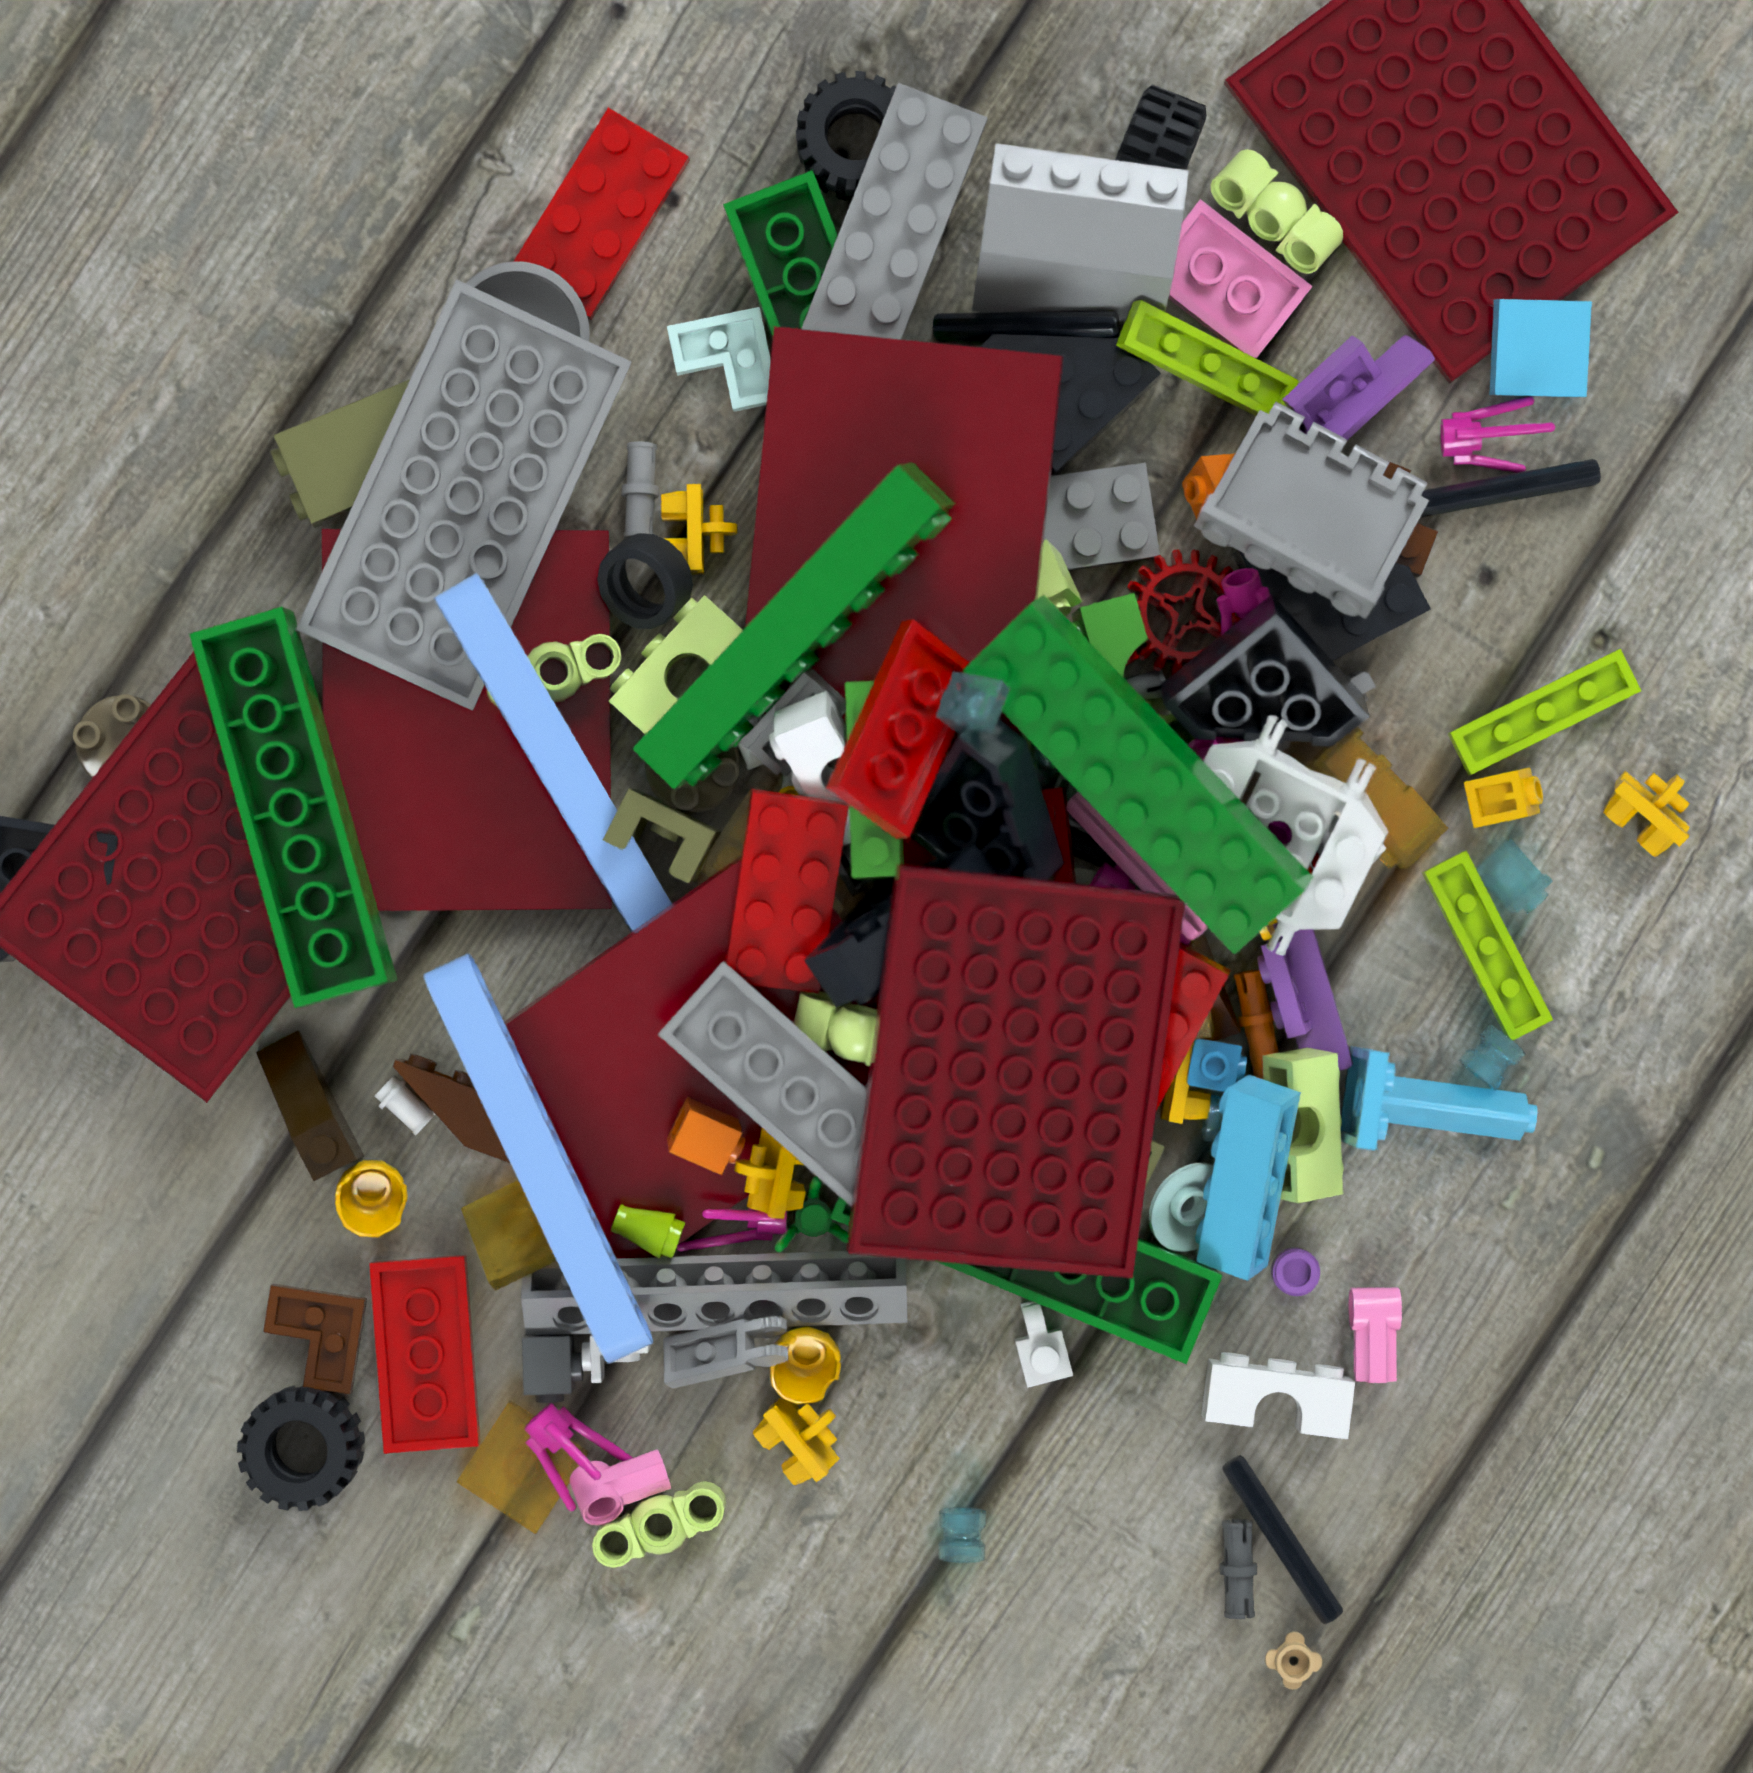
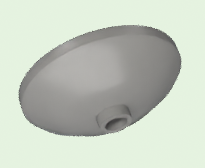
(535, 292)

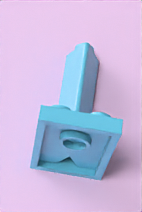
(1378, 1098)

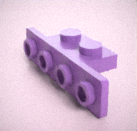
(1353, 388)
(1304, 996)

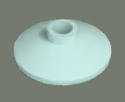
(1180, 1207)

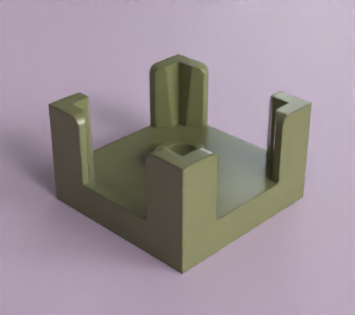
(639, 808)

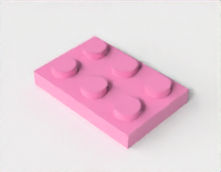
(1232, 282)

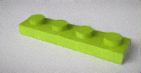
(1203, 359)
(1544, 712)
(1487, 945)

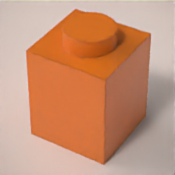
(706, 1136)

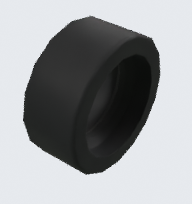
(625, 601)

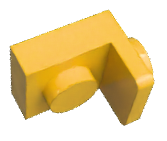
(1503, 797)

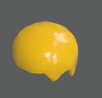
(371, 1198)
(810, 1365)

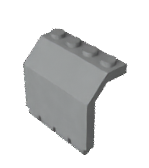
(1077, 233)
(1313, 510)

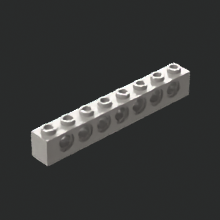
(728, 1288)

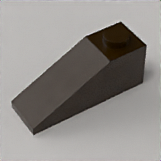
(308, 1107)

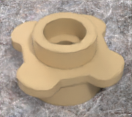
(1293, 1674)

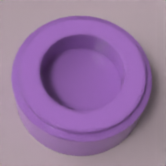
(1295, 1271)

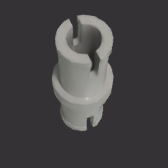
(640, 488)

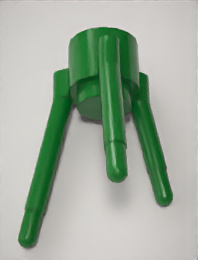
(811, 1219)

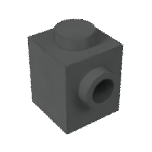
(550, 1366)

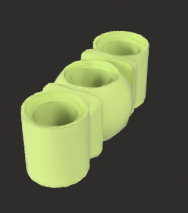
(1276, 211)
(575, 662)
(843, 1028)
(642, 1540)

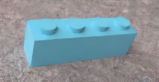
(1247, 1176)

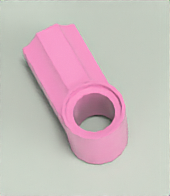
(1375, 1318)
(619, 1485)

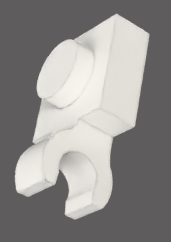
(1043, 1350)

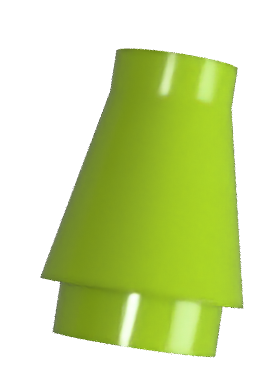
(649, 1229)

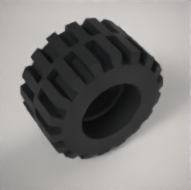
(820, 112)
(1163, 130)
(268, 1470)

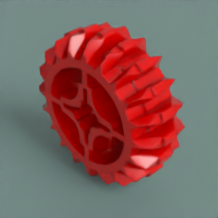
(1164, 603)

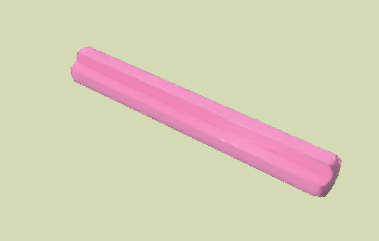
(1128, 858)

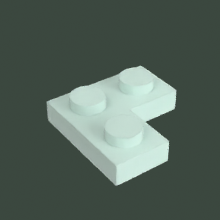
(730, 341)

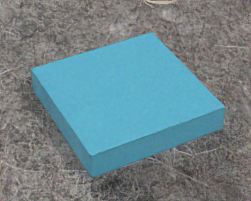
(1540, 348)

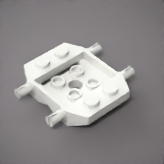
(1307, 805)

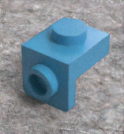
(1215, 1065)

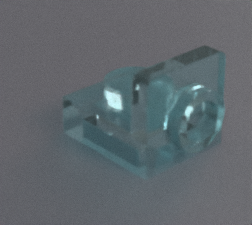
(972, 702)
(1513, 878)

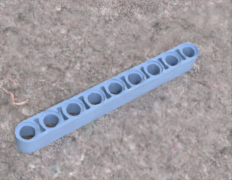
(550, 748)
(538, 1158)

